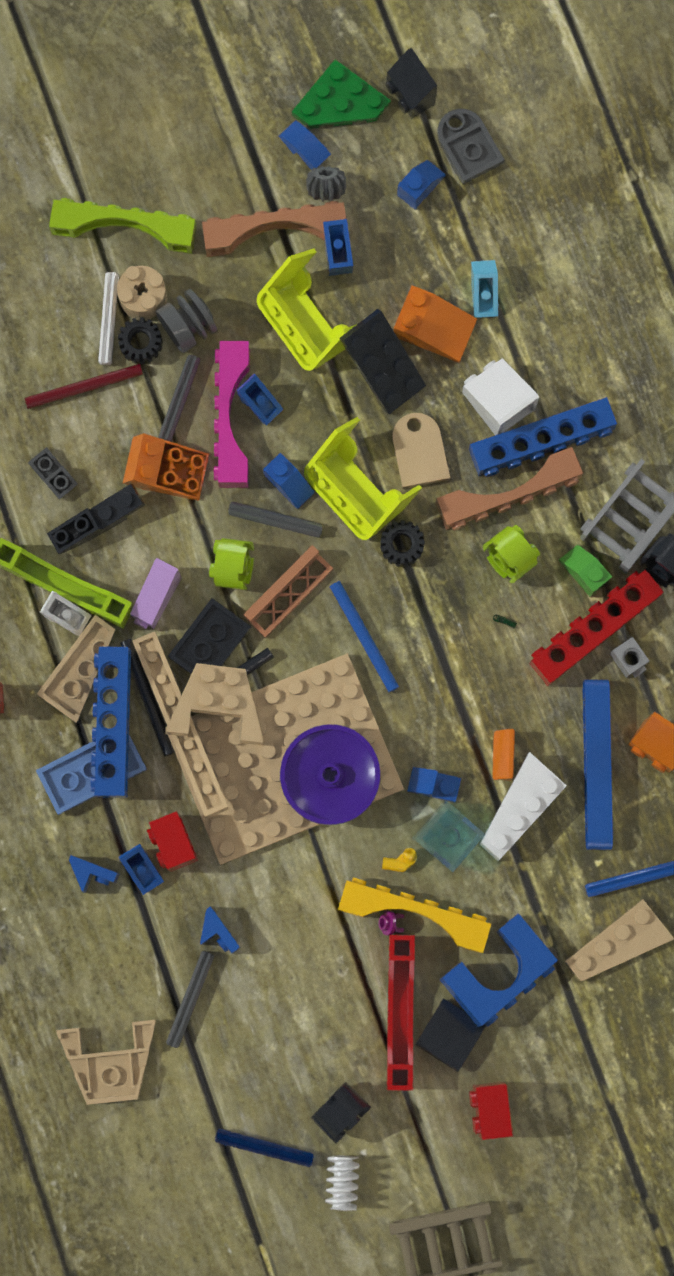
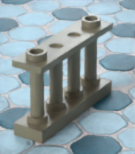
(452, 1219)

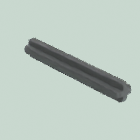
(179, 398)
(275, 519)
(190, 999)

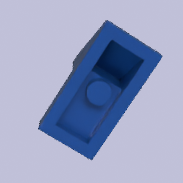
(259, 399)
(434, 784)
(141, 869)
(85, 870)
(214, 926)

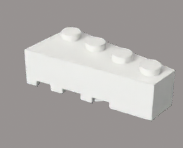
(525, 801)

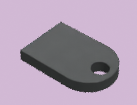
(468, 146)

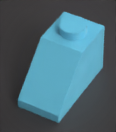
(484, 288)

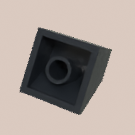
(411, 84)

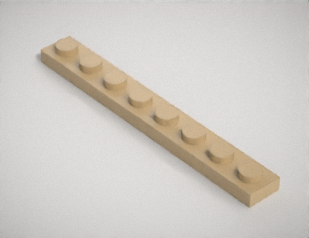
(189, 748)

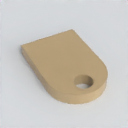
(419, 453)

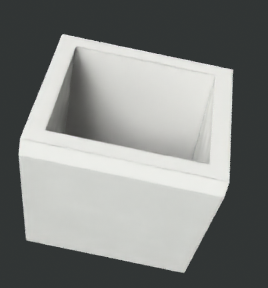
(500, 396)

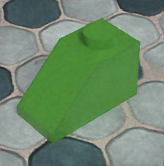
(585, 570)

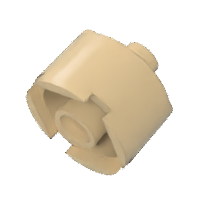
(135, 281)

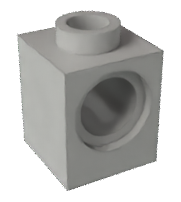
(630, 647)

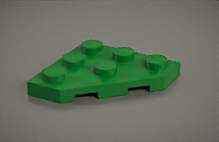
(340, 99)

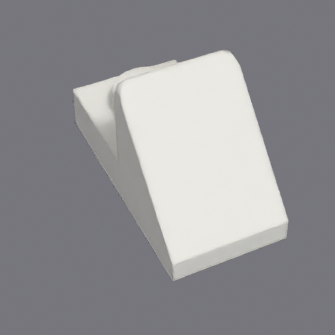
(65, 613)

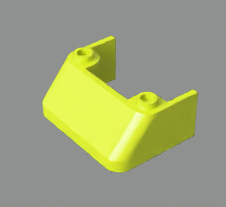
(295, 315)
(349, 489)

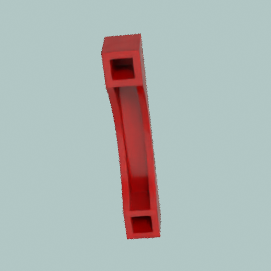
(400, 1012)

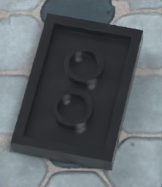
(210, 638)

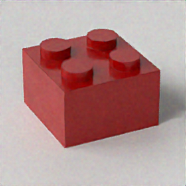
(172, 841)
(492, 1110)

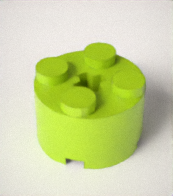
(511, 553)
(232, 563)

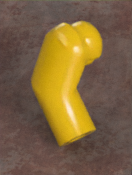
(402, 863)

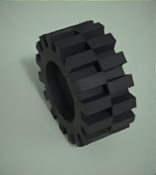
(133, 328)
(395, 530)

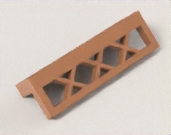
(281, 585)

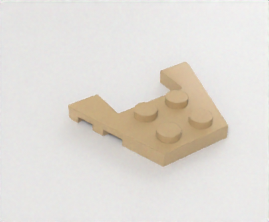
(217, 692)
(110, 1074)

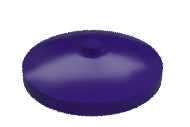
(330, 774)

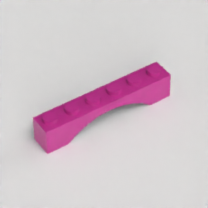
(233, 367)

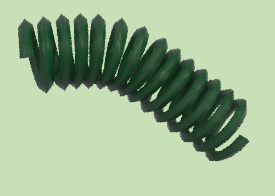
(500, 619)

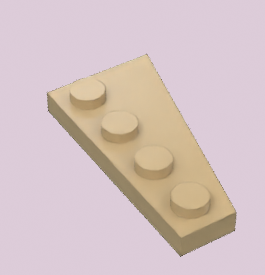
(73, 677)
(624, 939)

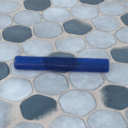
(264, 1147)

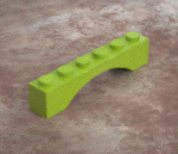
(75, 218)
(50, 578)

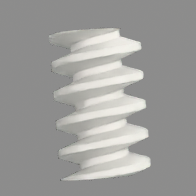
(342, 1182)

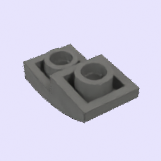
(52, 473)

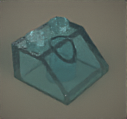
(448, 836)

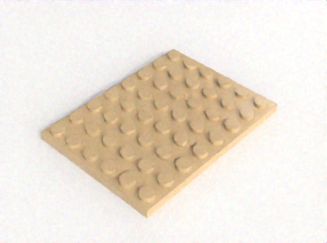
(251, 772)

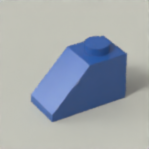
(419, 183)
(338, 247)
(288, 481)

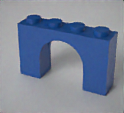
(532, 960)

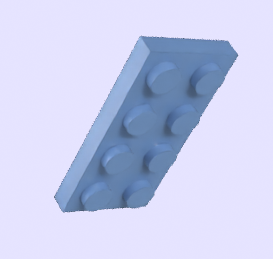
(70, 776)

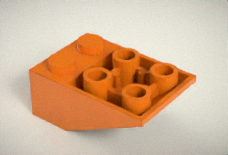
(165, 467)

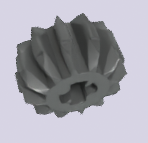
(326, 183)

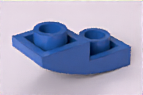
(304, 143)

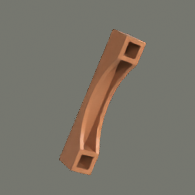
(225, 235)
(463, 507)

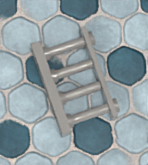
(642, 537)

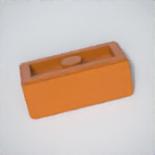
(503, 755)

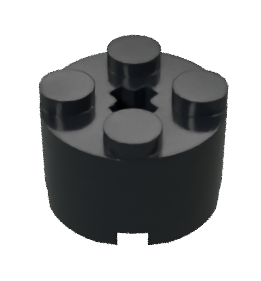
(660, 561)
(340, 1112)

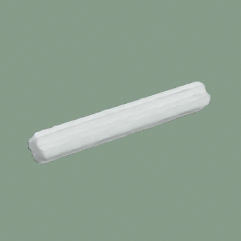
(108, 318)

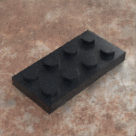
(383, 361)

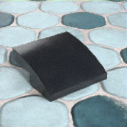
(450, 1035)

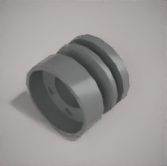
(186, 320)

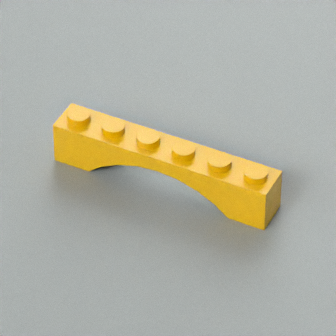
(465, 931)

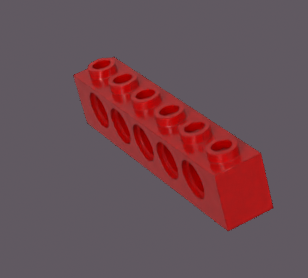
(647, 591)

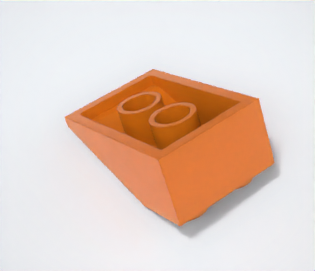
(434, 324)
(655, 742)

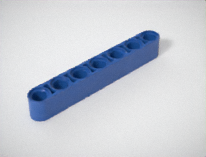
(597, 765)

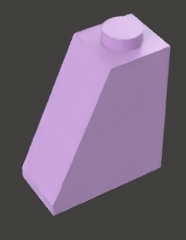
(155, 594)

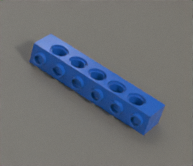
(597, 411)
(118, 784)

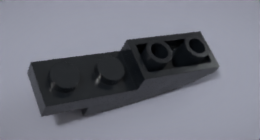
(96, 520)

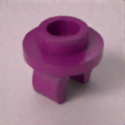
(387, 923)

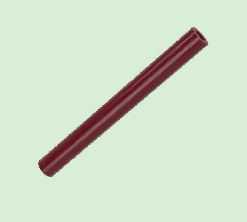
(83, 386)

